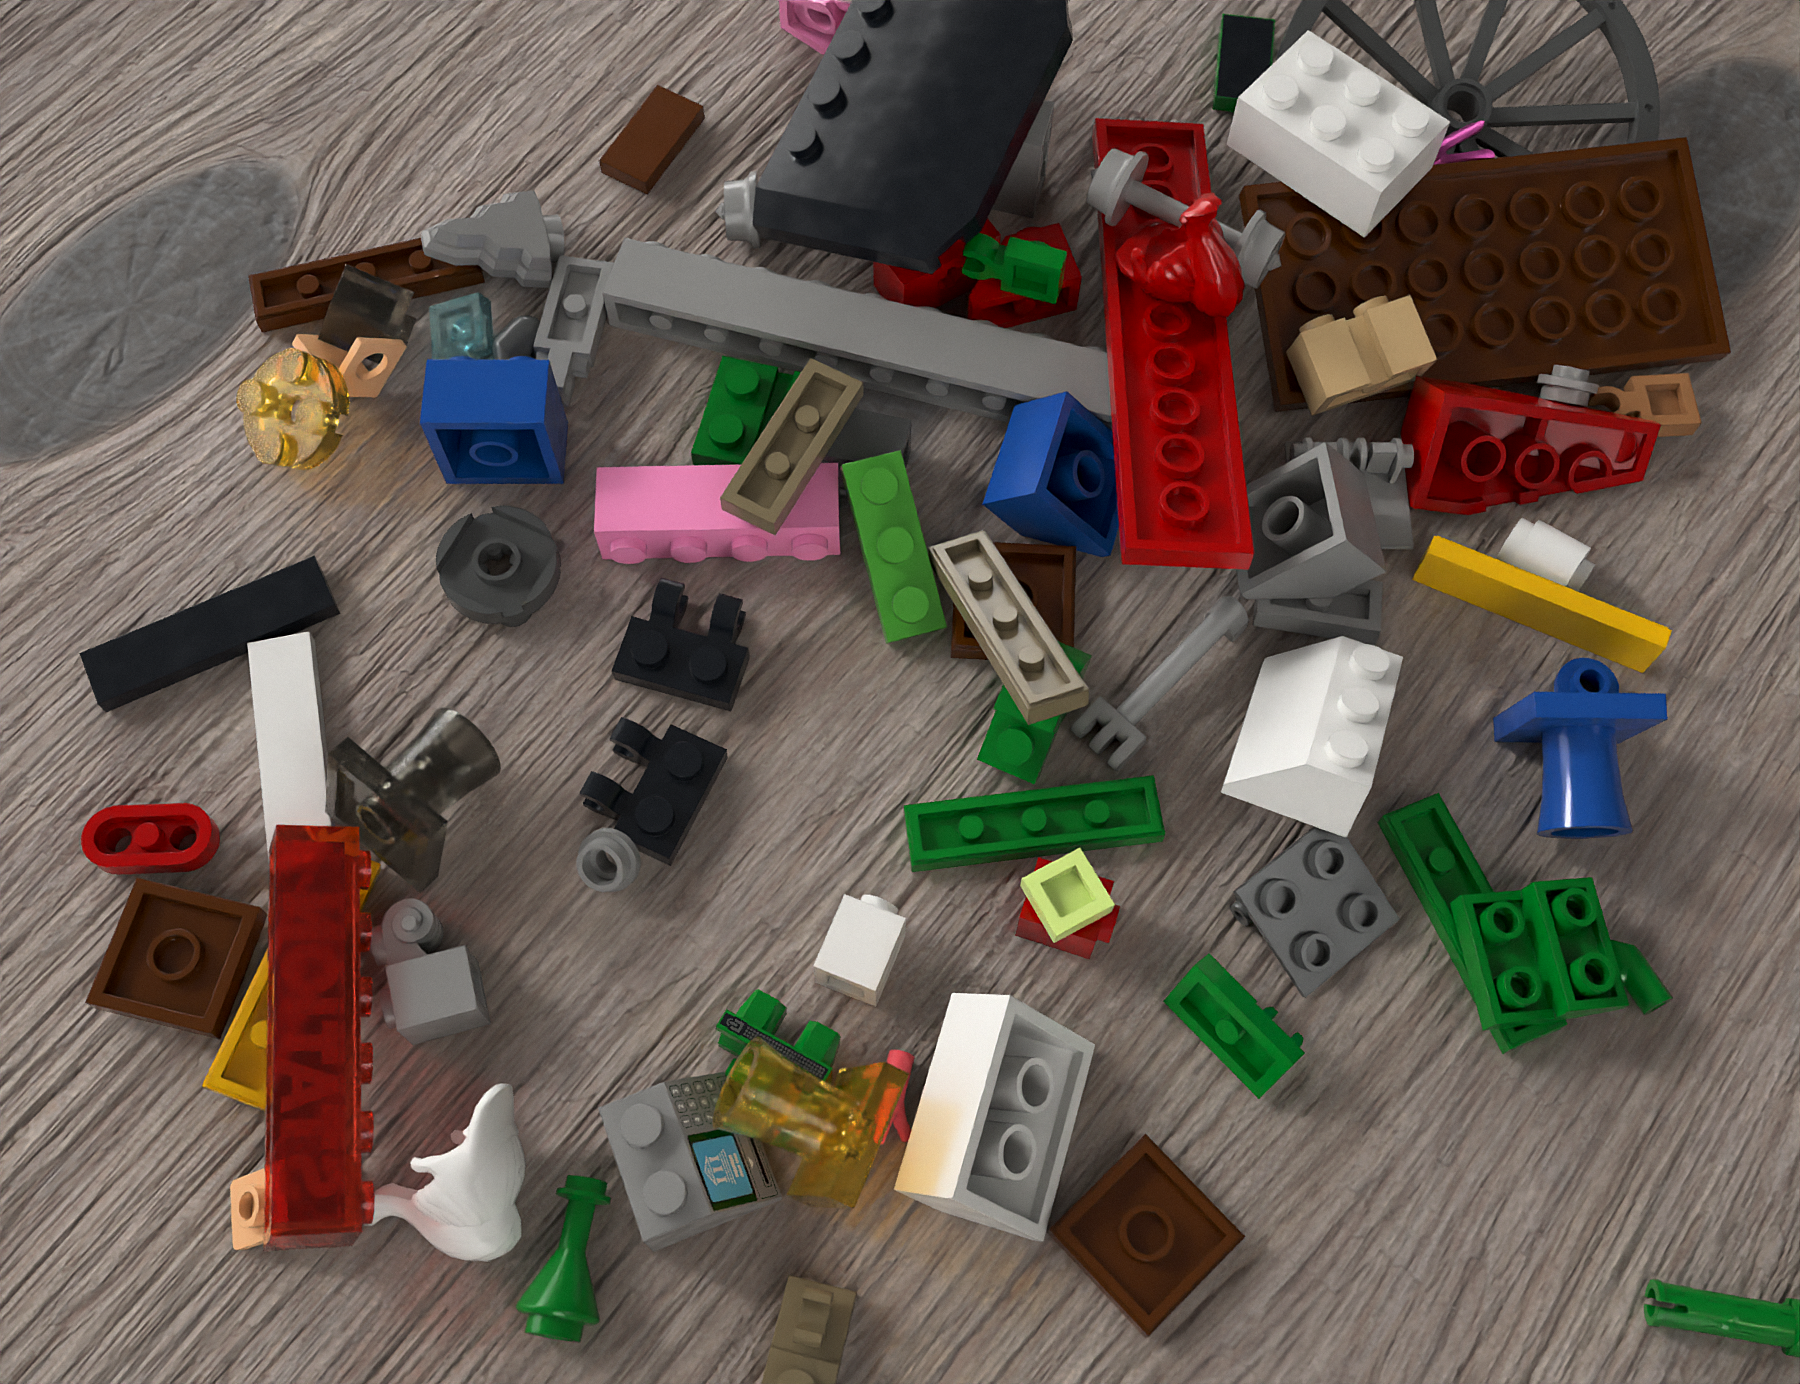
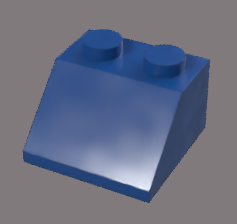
(1057, 476)

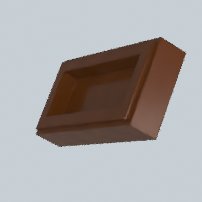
(652, 139)

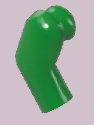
(1640, 978)

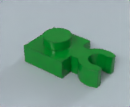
(1022, 266)

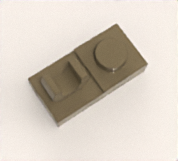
(809, 1333)

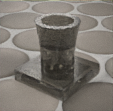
(403, 803)

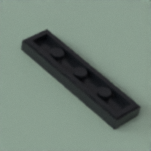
(208, 634)

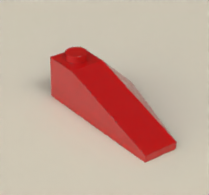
(1506, 447)

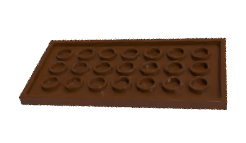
(1511, 267)

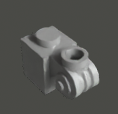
(426, 991)

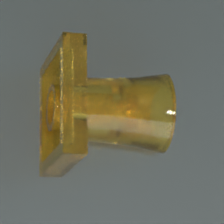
(825, 1124)

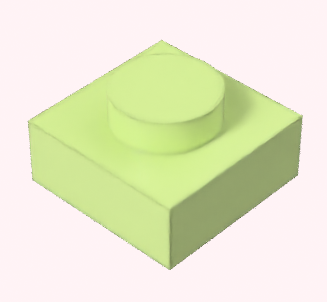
(1067, 895)

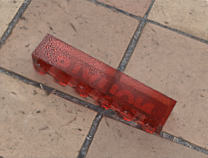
(315, 1040)

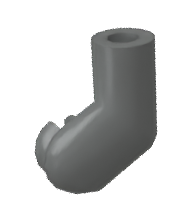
(515, 338)

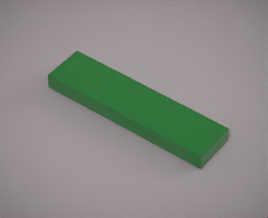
(1033, 823)
(1439, 871)

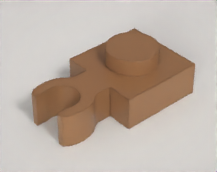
(1656, 398)

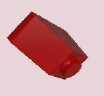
(1010, 309)

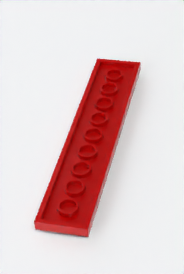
(1170, 382)

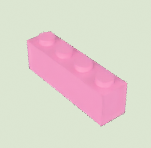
(680, 516)

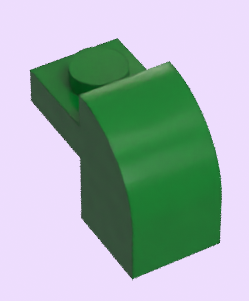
(1021, 747)

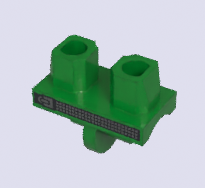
(761, 1018)

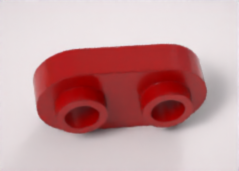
(155, 838)

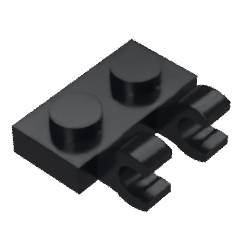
(684, 662)
(669, 792)

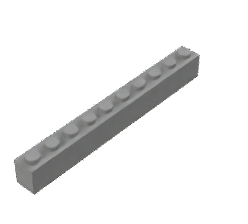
(864, 335)

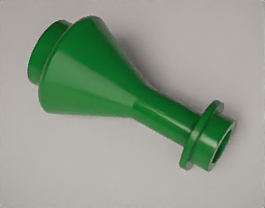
(563, 1292)

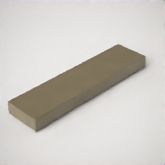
(1008, 628)

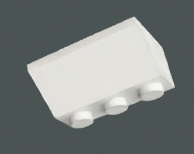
(1315, 732)
(996, 1115)

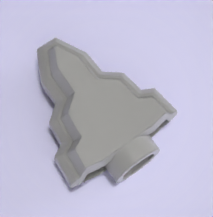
(502, 239)

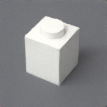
(860, 948)

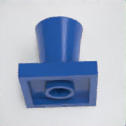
(1580, 755)

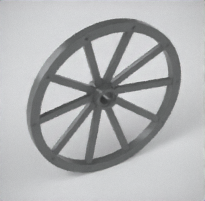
(1475, 101)

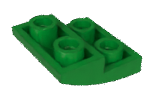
(1538, 953)

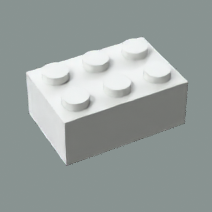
(1336, 132)

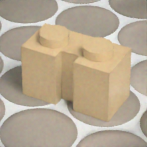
(1362, 355)

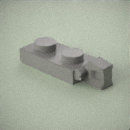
(573, 320)

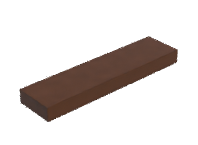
(306, 290)

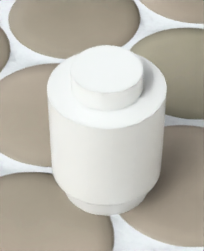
(1547, 554)

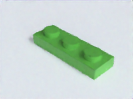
(893, 546)

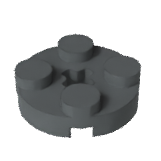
(507, 596)

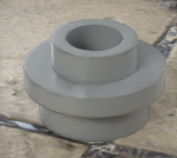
(1567, 385)
(596, 868)

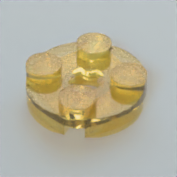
(268, 406)

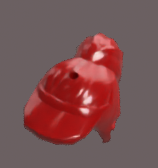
(1186, 261)

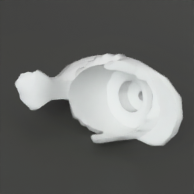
(474, 1189)

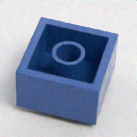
(494, 420)

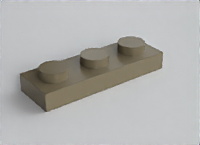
(792, 446)

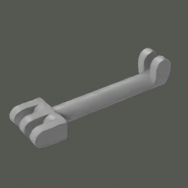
(1224, 618)

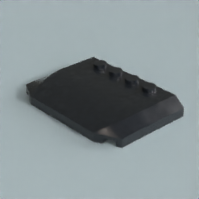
(911, 127)

